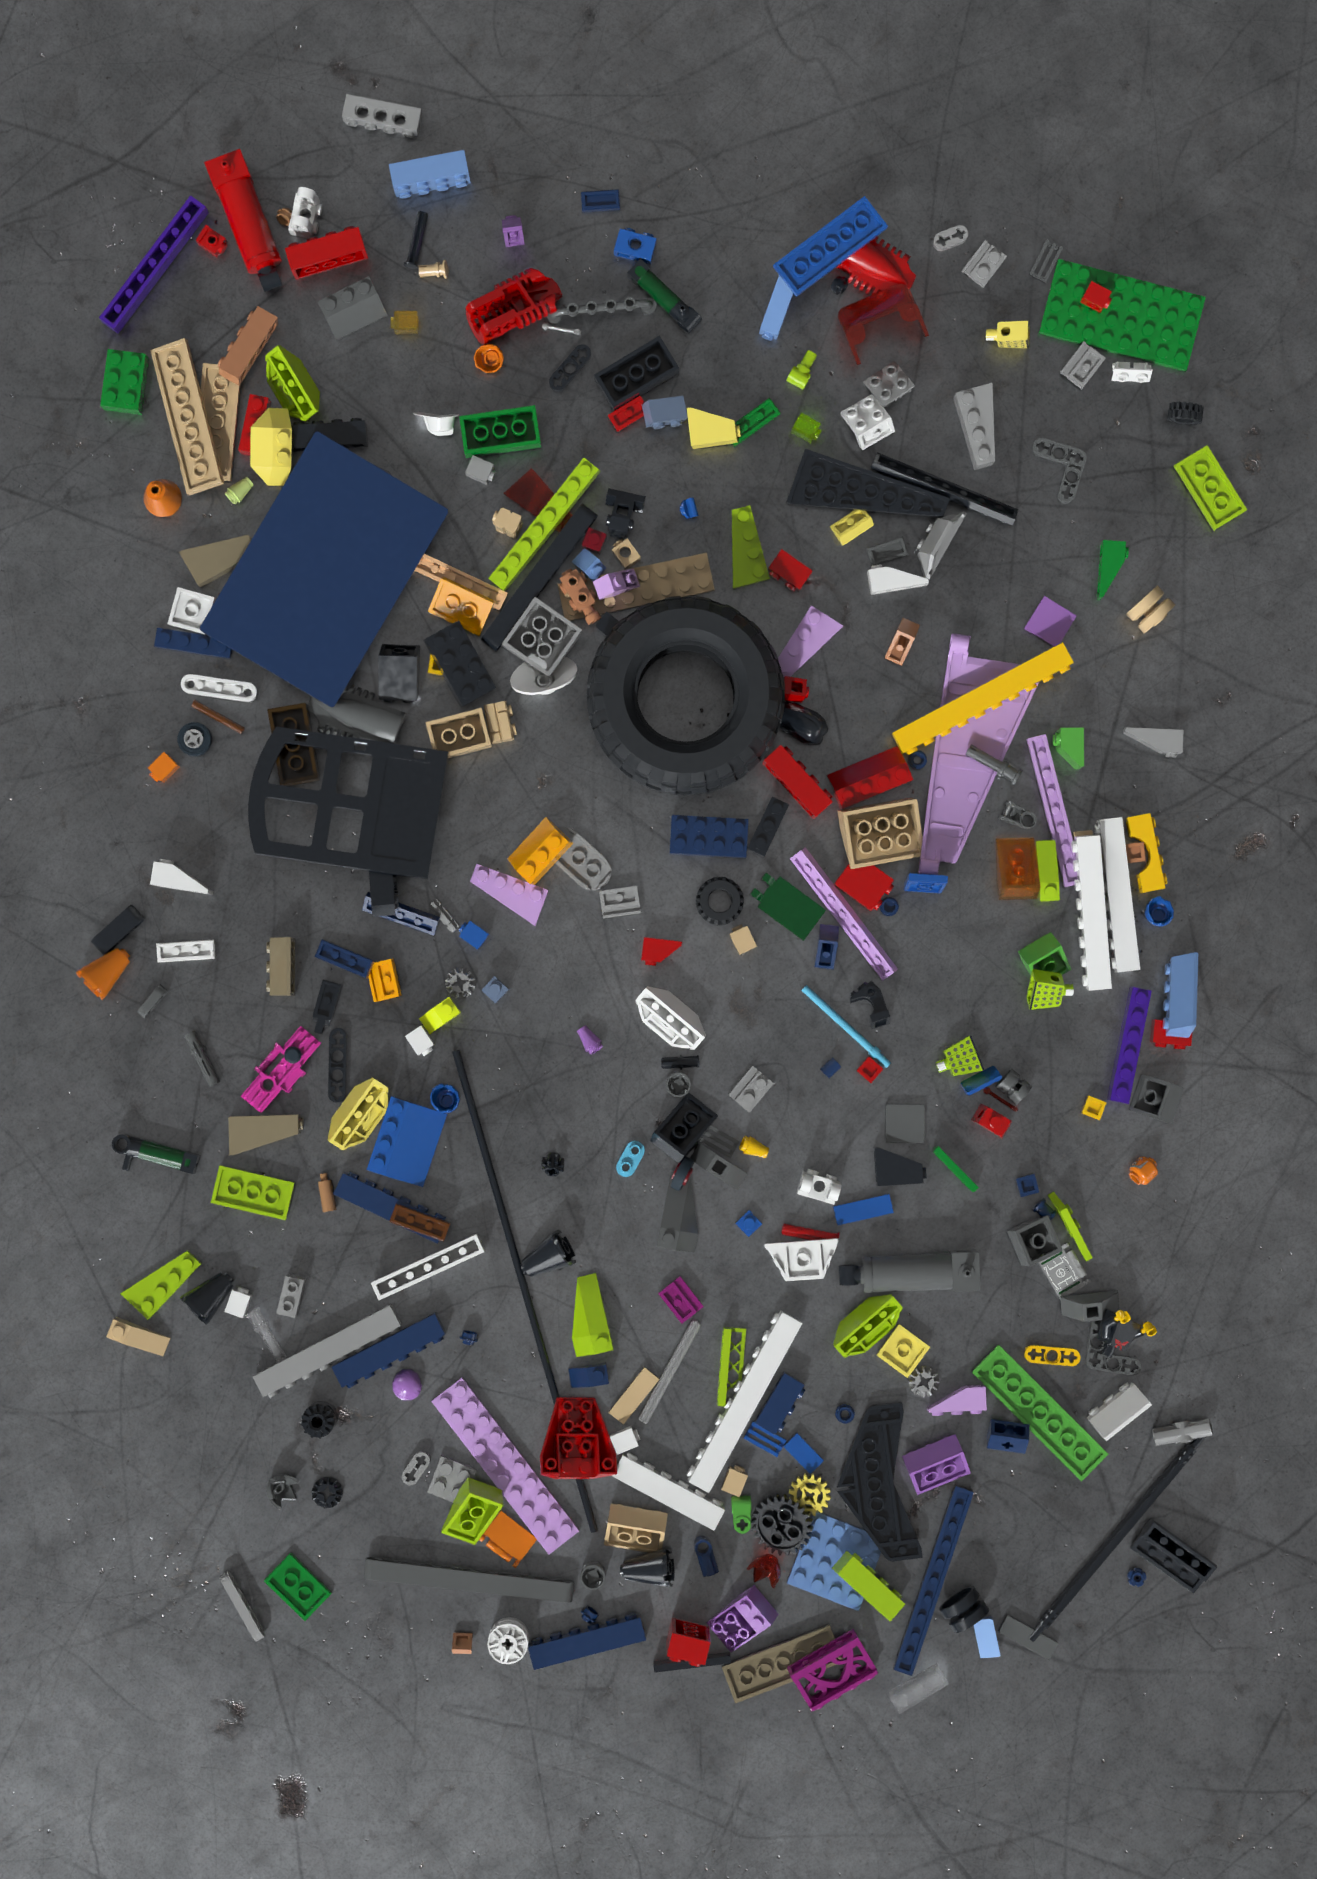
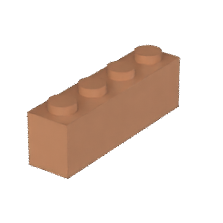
(248, 345)

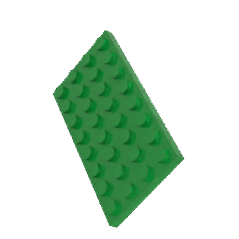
(1140, 322)

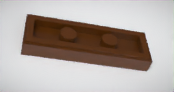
(419, 1222)

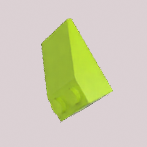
(473, 1511)

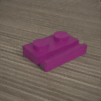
(680, 1299)

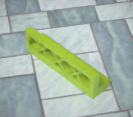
(724, 1362)

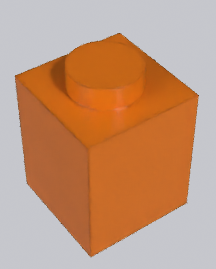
(163, 768)

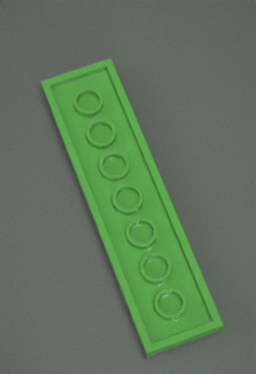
(1036, 1407)

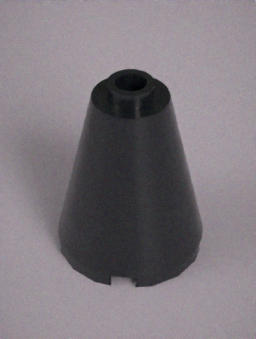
(549, 1255)
(208, 1296)
(650, 1568)

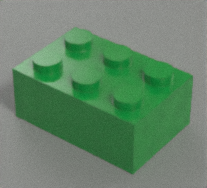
(124, 381)

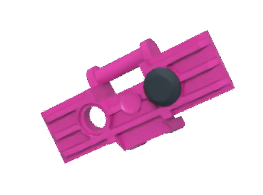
(286, 1073)

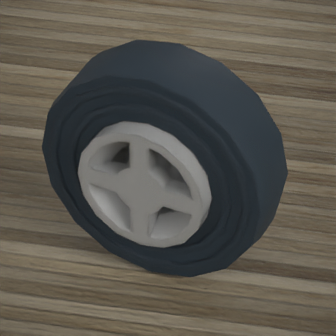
(191, 733)

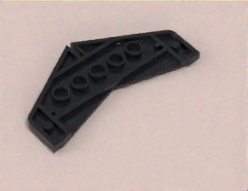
(871, 1471)

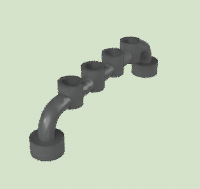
(647, 305)

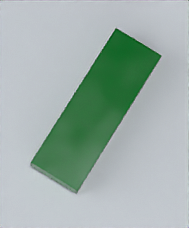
(756, 419)
(955, 1169)

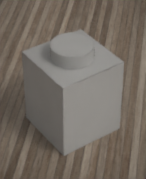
(480, 470)

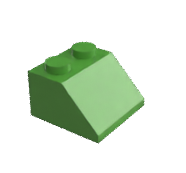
(1070, 745)
(1045, 955)

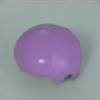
(406, 1384)

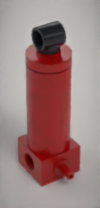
(246, 217)

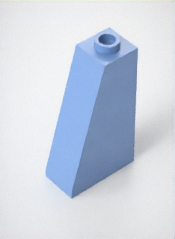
(776, 310)

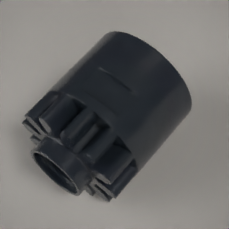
(325, 1412)

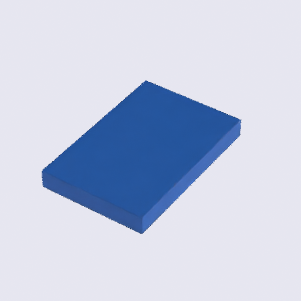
(925, 883)

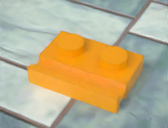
(384, 980)

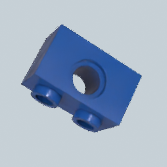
(644, 252)

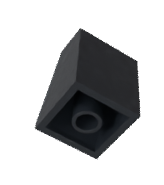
(398, 672)

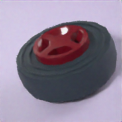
(682, 1173)

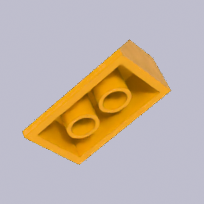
(539, 851)

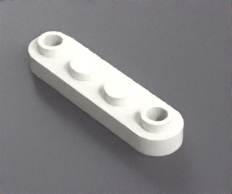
(219, 688)

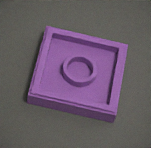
(1050, 622)

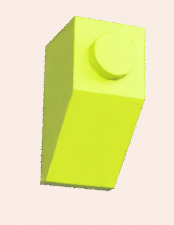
(440, 1015)

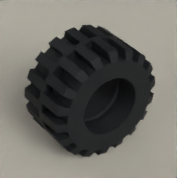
(731, 888)

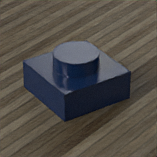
(1027, 1185)

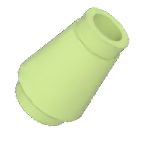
(239, 490)

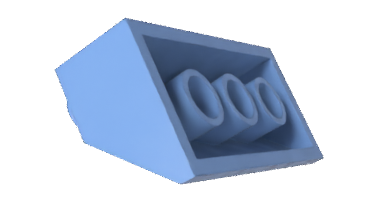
(1181, 995)

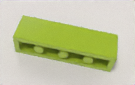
(869, 1586)

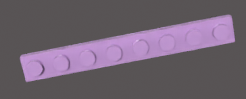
(1053, 806)
(843, 913)

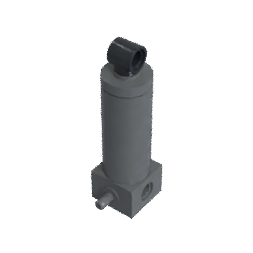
(915, 1272)

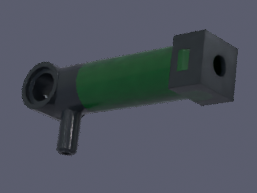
(684, 315)
(155, 1153)

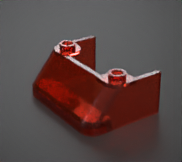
(874, 307)

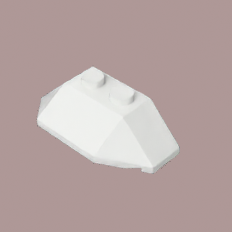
(670, 1018)

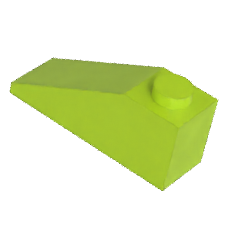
(1047, 870)

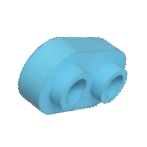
(629, 1158)

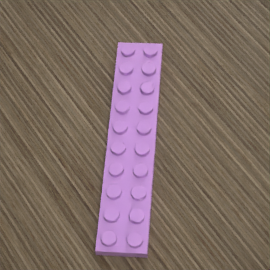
(505, 1465)

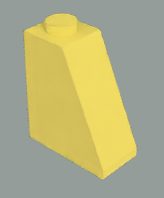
(711, 429)

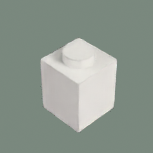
(420, 1041)
(238, 1302)
(625, 1439)

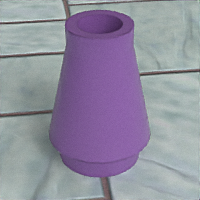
(590, 1040)

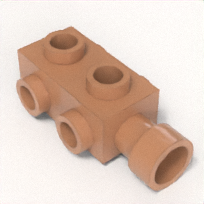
(577, 590)

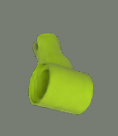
(801, 374)

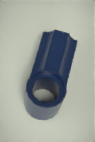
(706, 1557)

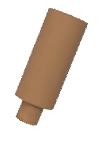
(326, 1193)

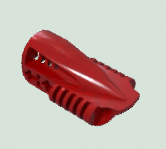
(878, 267)
(517, 302)

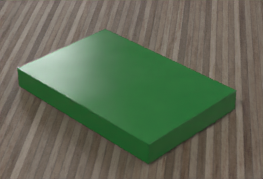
(297, 1586)

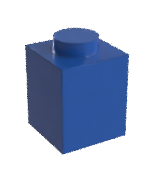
(473, 934)

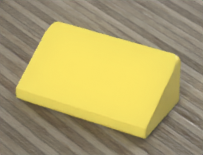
(852, 526)

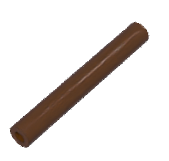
(218, 717)

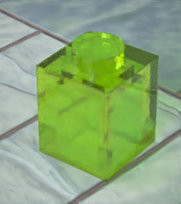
(806, 428)

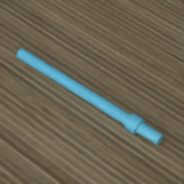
(873, 1051)

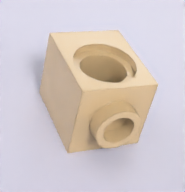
(629, 561)
(742, 939)
(734, 1480)

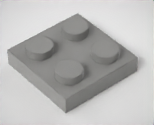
(449, 1478)

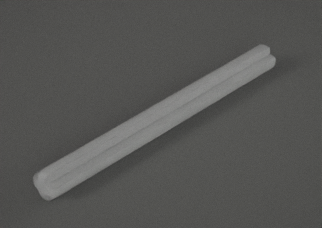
(669, 1371)

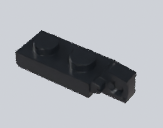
(325, 1005)

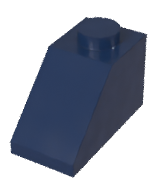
(827, 946)
(589, 1375)

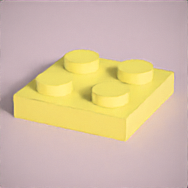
(903, 1350)

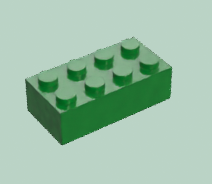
(500, 431)

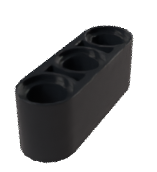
(118, 930)

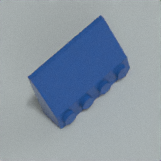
(406, 1141)

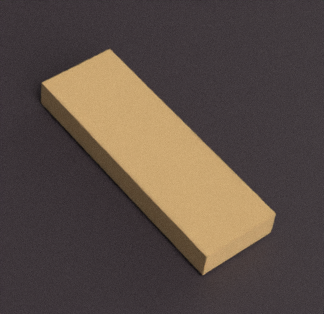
(634, 1395)

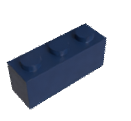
(780, 1403)

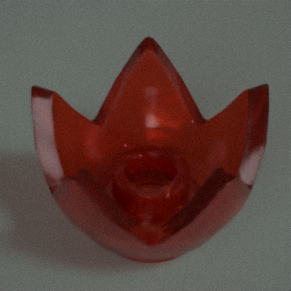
(766, 1566)

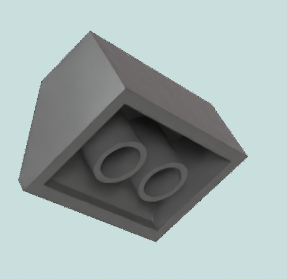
(352, 308)

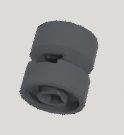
(1010, 1080)
(678, 1084)
(593, 1575)

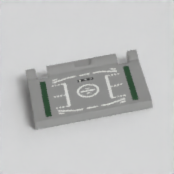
(1064, 1271)

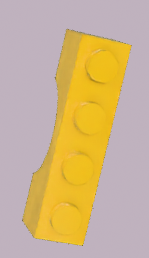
(1142, 829)

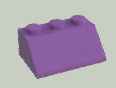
(936, 1464)

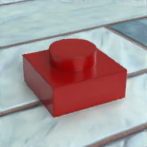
(869, 1069)

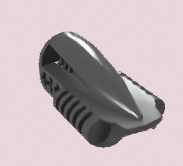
(358, 717)

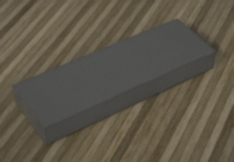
(1021, 1632)

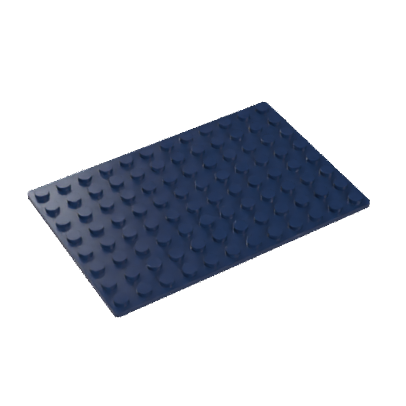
(324, 569)

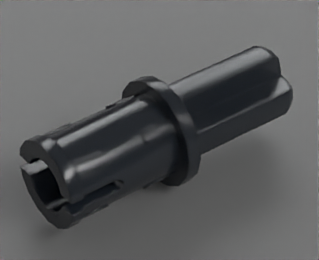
(680, 1062)

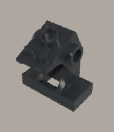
(618, 523)
(880, 1014)

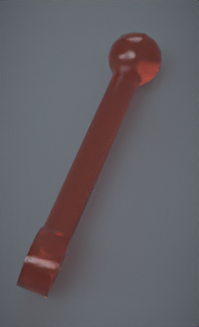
(987, 1090)

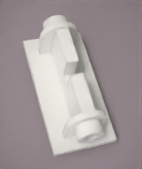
(1139, 373)

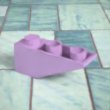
(966, 1398)

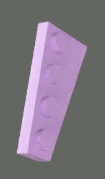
(807, 639)
(512, 892)

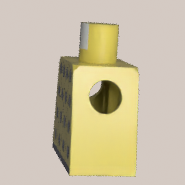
(1018, 334)

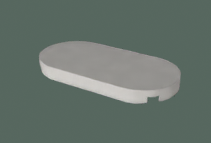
(584, 862)

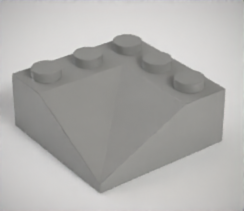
(542, 637)

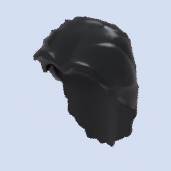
(803, 723)

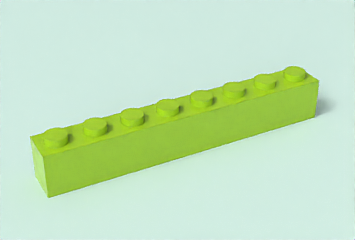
(544, 524)

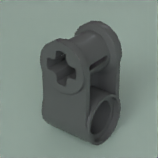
(1017, 815)

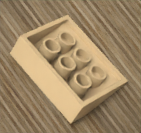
(881, 832)

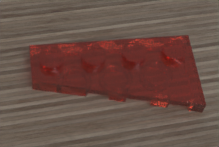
(533, 495)

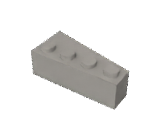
(977, 422)

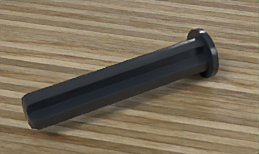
(416, 240)

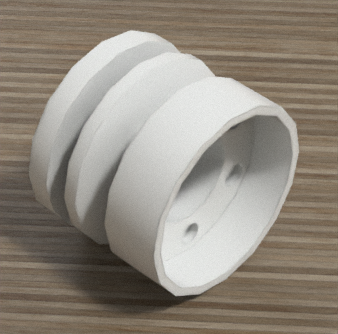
(510, 1629)

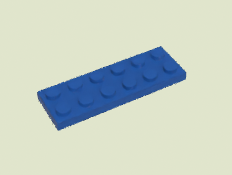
(830, 246)

